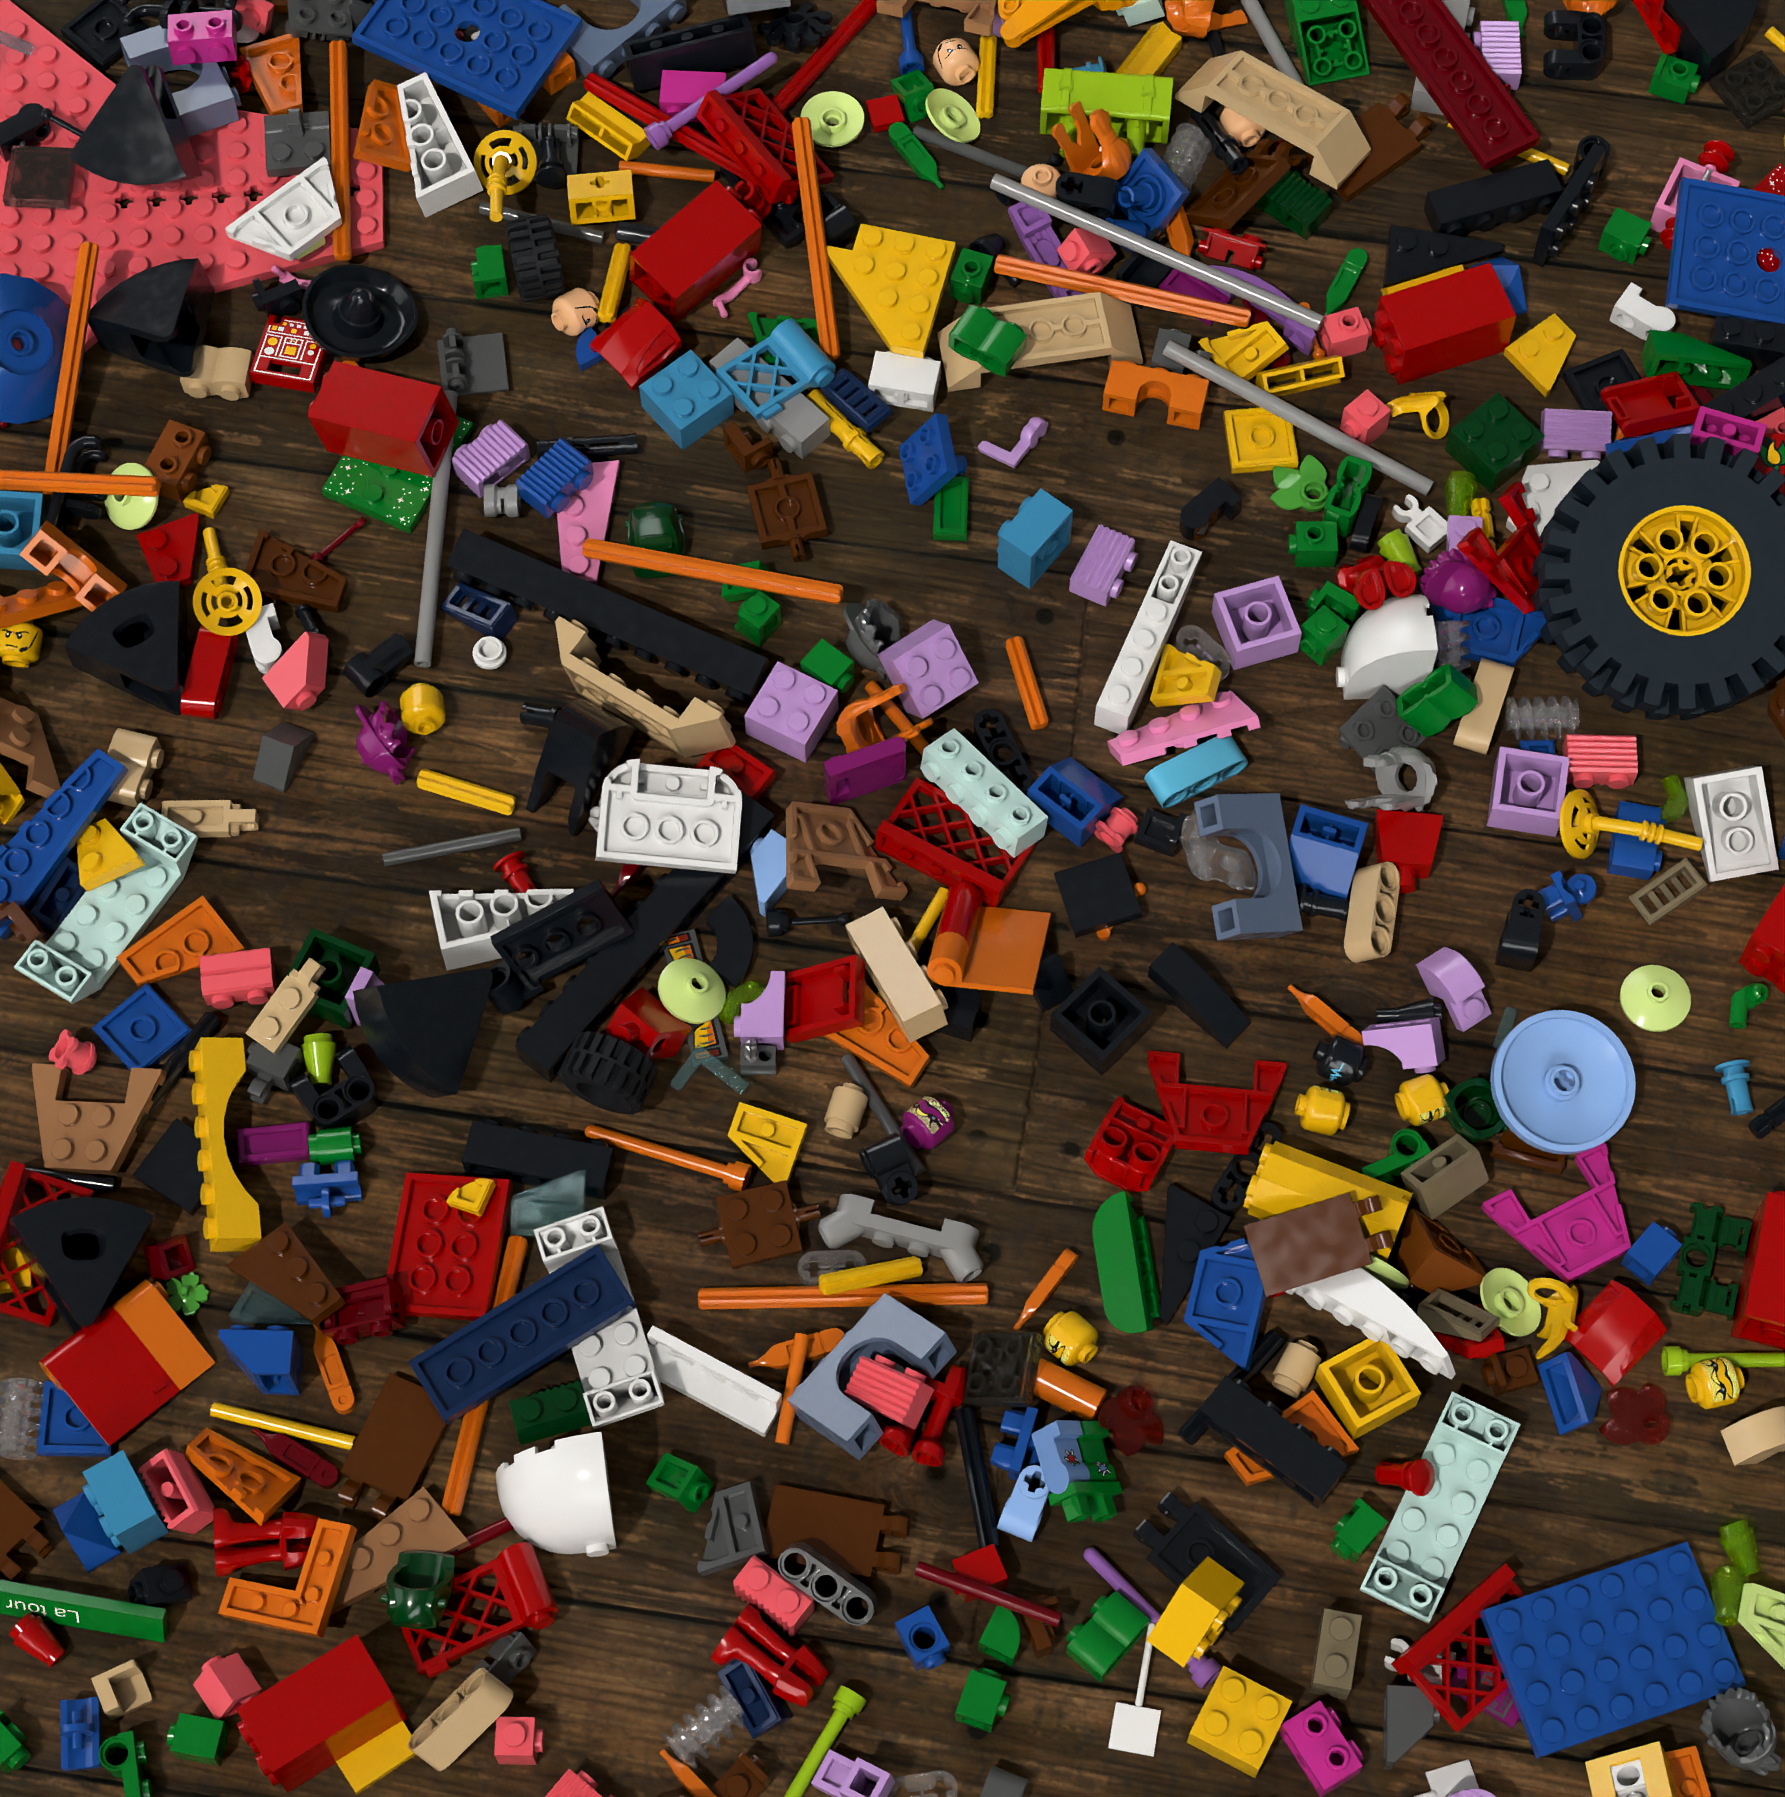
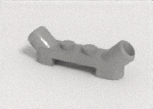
(857, 1218)

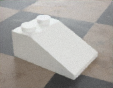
(1733, 820)

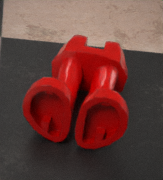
(1368, 579)
(928, 1449)
(288, 1550)
(789, 1682)

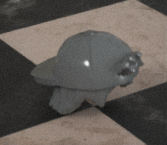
(871, 632)
(1742, 1731)

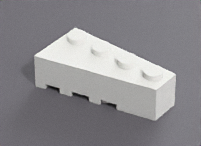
(437, 156)
(469, 919)

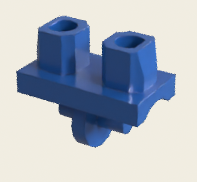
(1563, 897)
(327, 1189)
(1010, 1457)
(80, 1733)

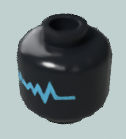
(1340, 1059)

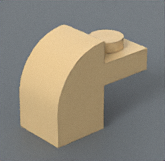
(1756, 1436)

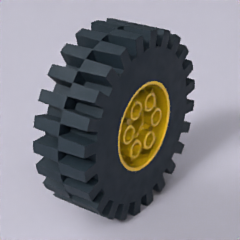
(1592, 564)

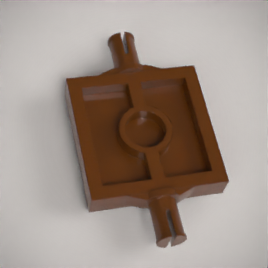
(786, 510)
(759, 1224)

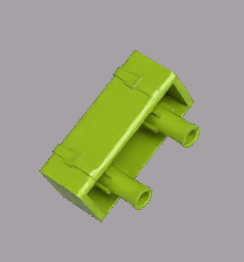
(1136, 103)

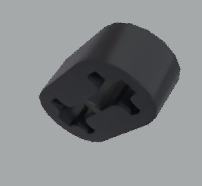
(1365, 522)

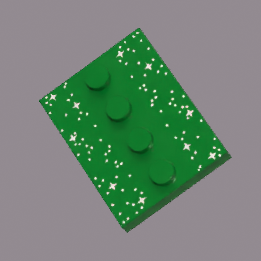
(384, 491)

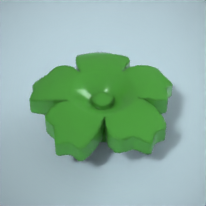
(186, 1294)

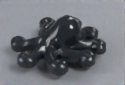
(796, 27)

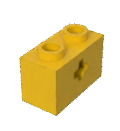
(601, 197)

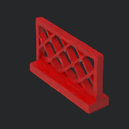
(752, 152)
(942, 861)
(10, 1196)
(1448, 1629)

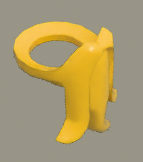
(1423, 404)
(1560, 1313)

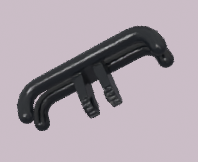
(175, 7)
(63, 504)

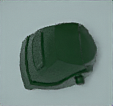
(658, 528)
(1473, 1111)
(419, 1589)

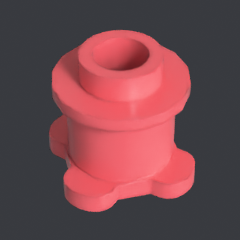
(1117, 828)
(73, 1053)

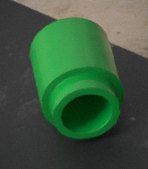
(334, 1145)

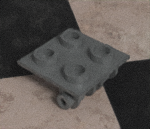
(319, 17)
(565, 132)
(472, 363)
(1378, 727)

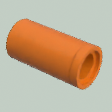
(1068, 1391)

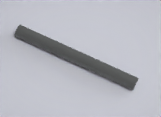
(969, 151)
(559, 226)
(452, 846)
(880, 1109)

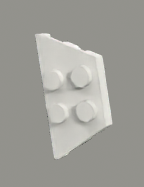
(292, 215)
(1548, 486)

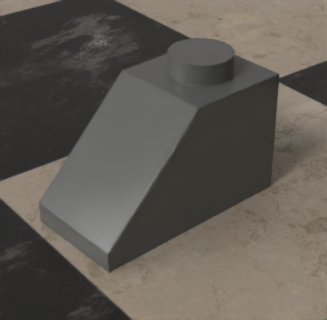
(1406, 1721)

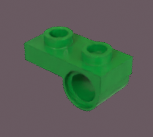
(1395, 1162)
(132, 1768)

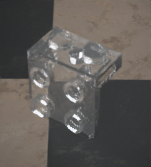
(1214, 860)

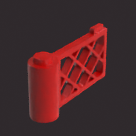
(525, 1596)

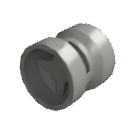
(501, 500)

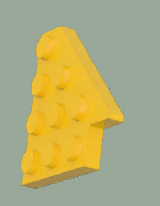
(896, 283)

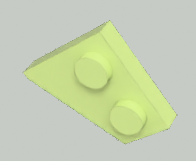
(1764, 1618)

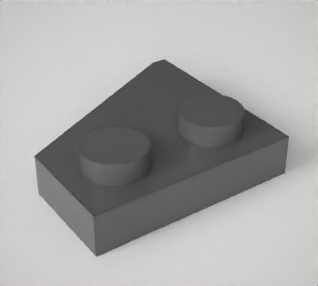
(734, 1530)

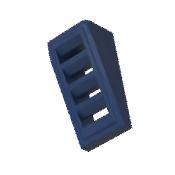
(842, 387)
(495, 624)

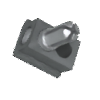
(751, 1059)

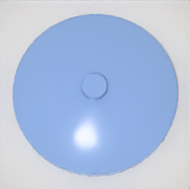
(1563, 1082)

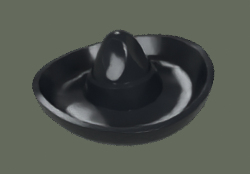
(358, 312)

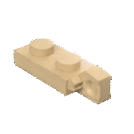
(211, 817)
(287, 1007)

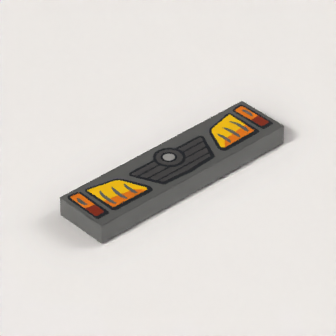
(706, 1034)

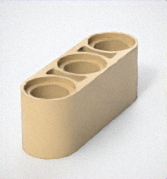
(1479, 725)
(1372, 912)
(460, 1719)

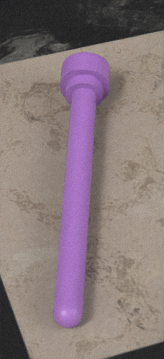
(661, 132)
(1203, 1670)

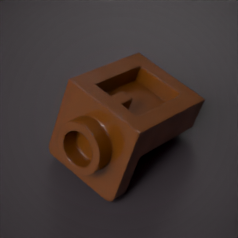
(743, 449)
(23, 923)
(1509, 1372)
(1038, 1632)
(743, 1779)

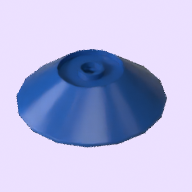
(30, 374)

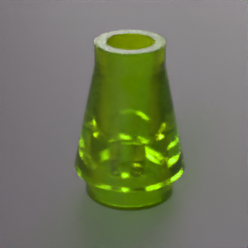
(1459, 492)
(1740, 1546)
(1726, 1593)

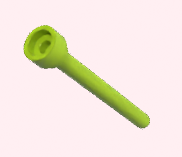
(1676, 1361)
(846, 1706)

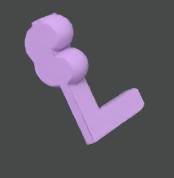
(1028, 440)

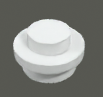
(489, 653)

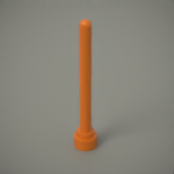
(734, 1175)

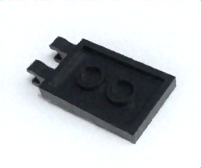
(1199, 1536)

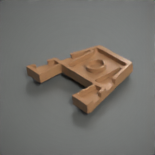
(978, 21)
(25, 742)
(833, 838)
(89, 1134)

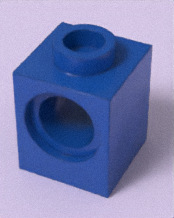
(1652, 1253)
(918, 1623)

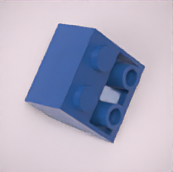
(1073, 799)
(1325, 850)
(266, 1357)

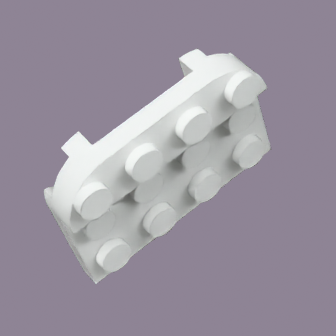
(669, 817)

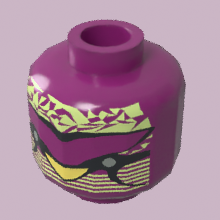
(927, 1122)

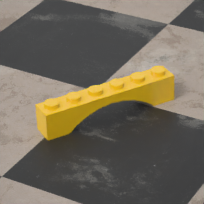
(231, 1212)

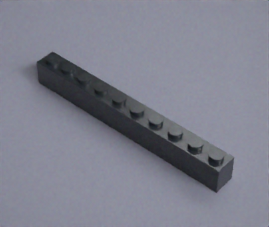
(609, 616)
(620, 967)

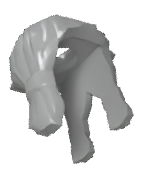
(1394, 794)

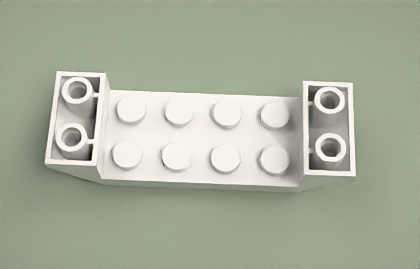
(616, 1360)

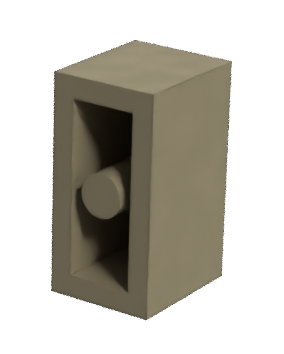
(1445, 1176)
(1335, 1654)

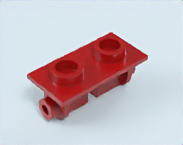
(1245, 249)

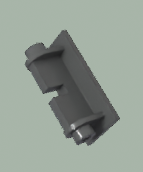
(510, 1656)

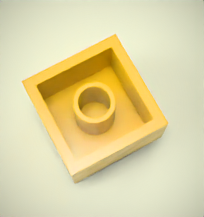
(1367, 1386)
(1197, 1612)
(1239, 1721)

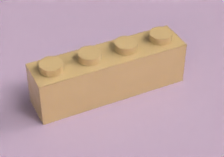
(897, 975)

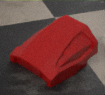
(638, 343)
(1129, 1147)
(1616, 1331)

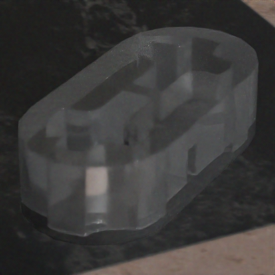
(1206, 649)
(827, 1259)
(925, 1781)

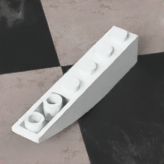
(1146, 639)
(1380, 1314)

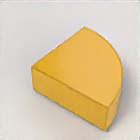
(208, 500)
(472, 1196)

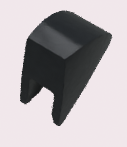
(1711, 31)
(138, 134)
(157, 316)
(137, 643)
(582, 750)
(425, 1027)
(80, 1251)

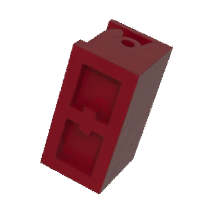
(370, 1309)

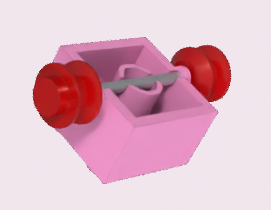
(1711, 167)

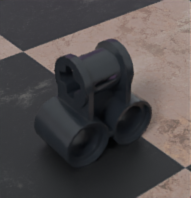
(889, 1161)

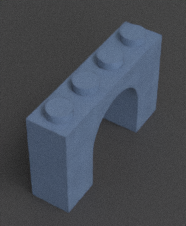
(603, 50)
(204, 103)
(1260, 825)
(884, 1330)

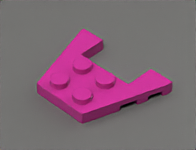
(1577, 1233)

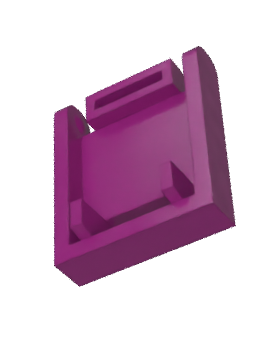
(865, 770)

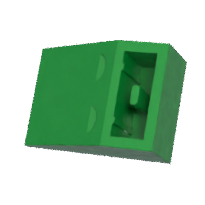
(1327, 39)

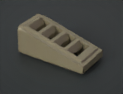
(1683, 868)
(1456, 1317)

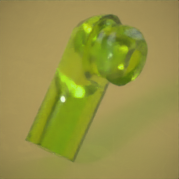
(1677, 799)
(742, 994)

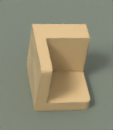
(122, 1689)

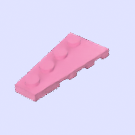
(586, 518)
(1184, 728)

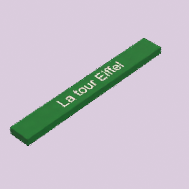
(84, 1611)

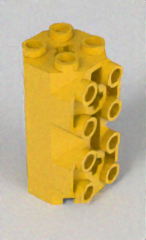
(1296, 1179)

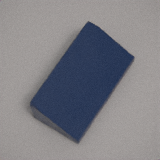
(58, 896)
(754, 1694)

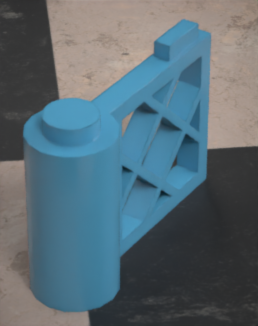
(799, 359)

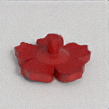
(241, 74)

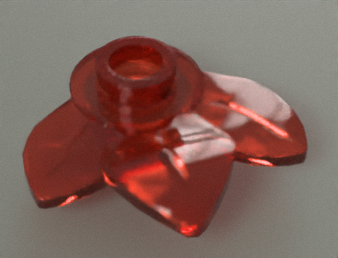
(1631, 1414)
(1131, 1420)

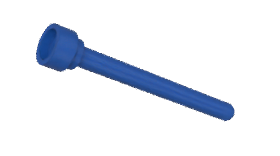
(910, 58)

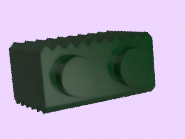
(1296, 204)
(549, 1413)

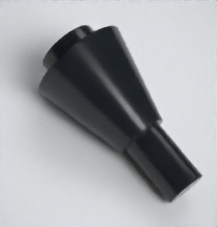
(1416, 1010)

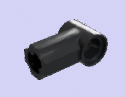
(372, 670)

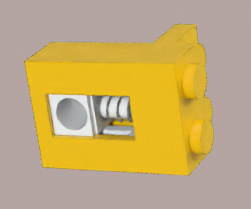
(1642, 1765)

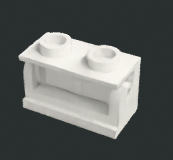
(905, 380)

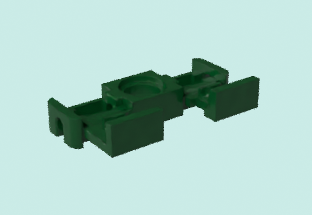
(1694, 1284)

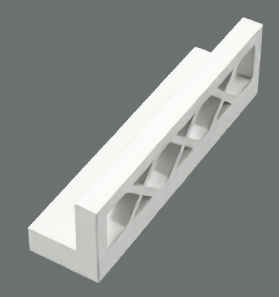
(713, 1383)

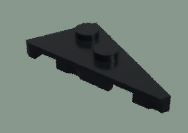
(1421, 252)
(1188, 1229)

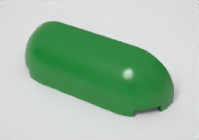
(1125, 1265)

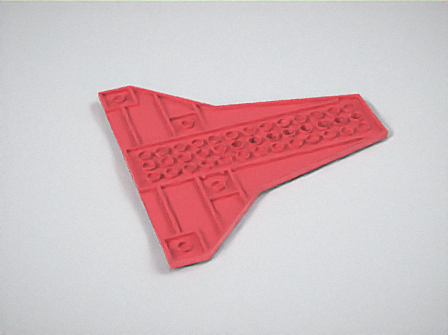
(135, 238)

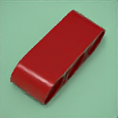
(208, 674)

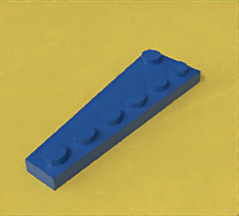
(49, 836)

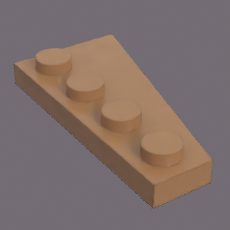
(413, 1526)

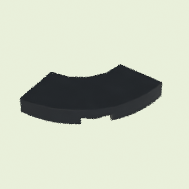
(734, 942)

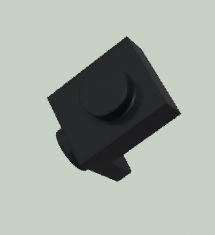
(279, 300)
(1160, 832)
(160, 1586)

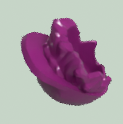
(1457, 584)
(383, 741)

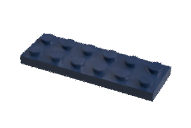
(522, 1334)

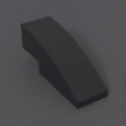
(1198, 995)

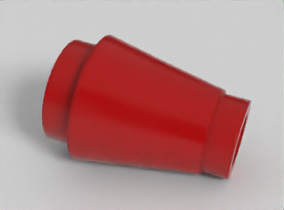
(37, 1639)

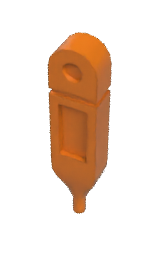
(1180, 233)
(1325, 1015)
(1047, 1286)
(818, 1346)
(333, 1372)
(687, 1777)

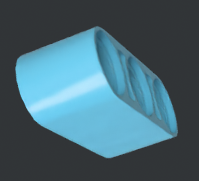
(1195, 771)

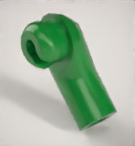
(1745, 1000)

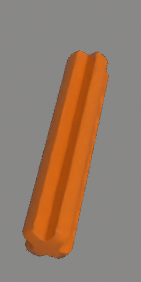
(1027, 683)

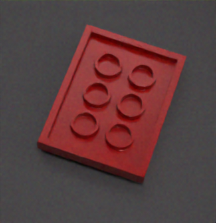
(444, 1253)

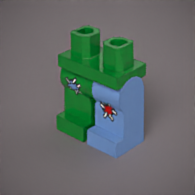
(1077, 1469)

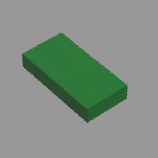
(951, 510)

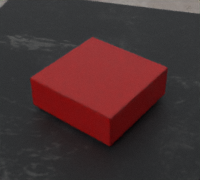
(884, 112)

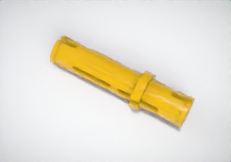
(853, 438)

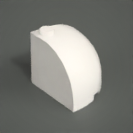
(1388, 648)
(560, 1496)

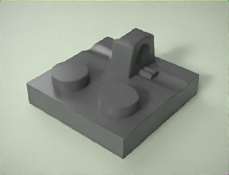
(296, 141)

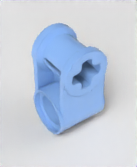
(1025, 1508)

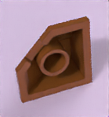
(1434, 1259)

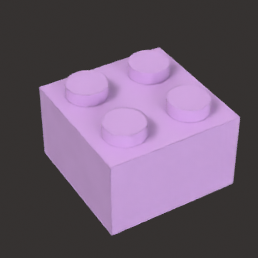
(1256, 622)
(929, 666)
(791, 712)
(1527, 791)

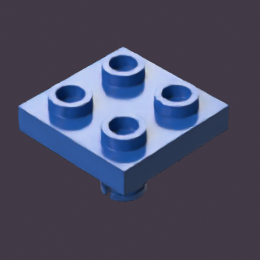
(1150, 191)
(930, 459)

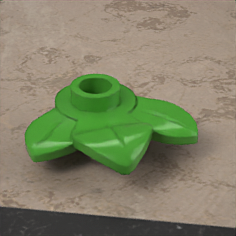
(1296, 485)

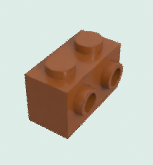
(178, 459)

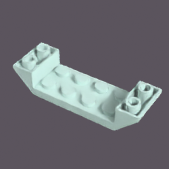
(115, 914)
(1433, 1528)

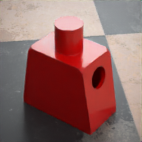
(1407, 842)
(648, 1026)

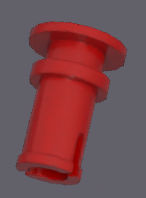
(752, 199)
(515, 872)
(1412, 1476)

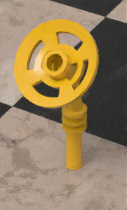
(504, 168)
(224, 592)
(1592, 823)

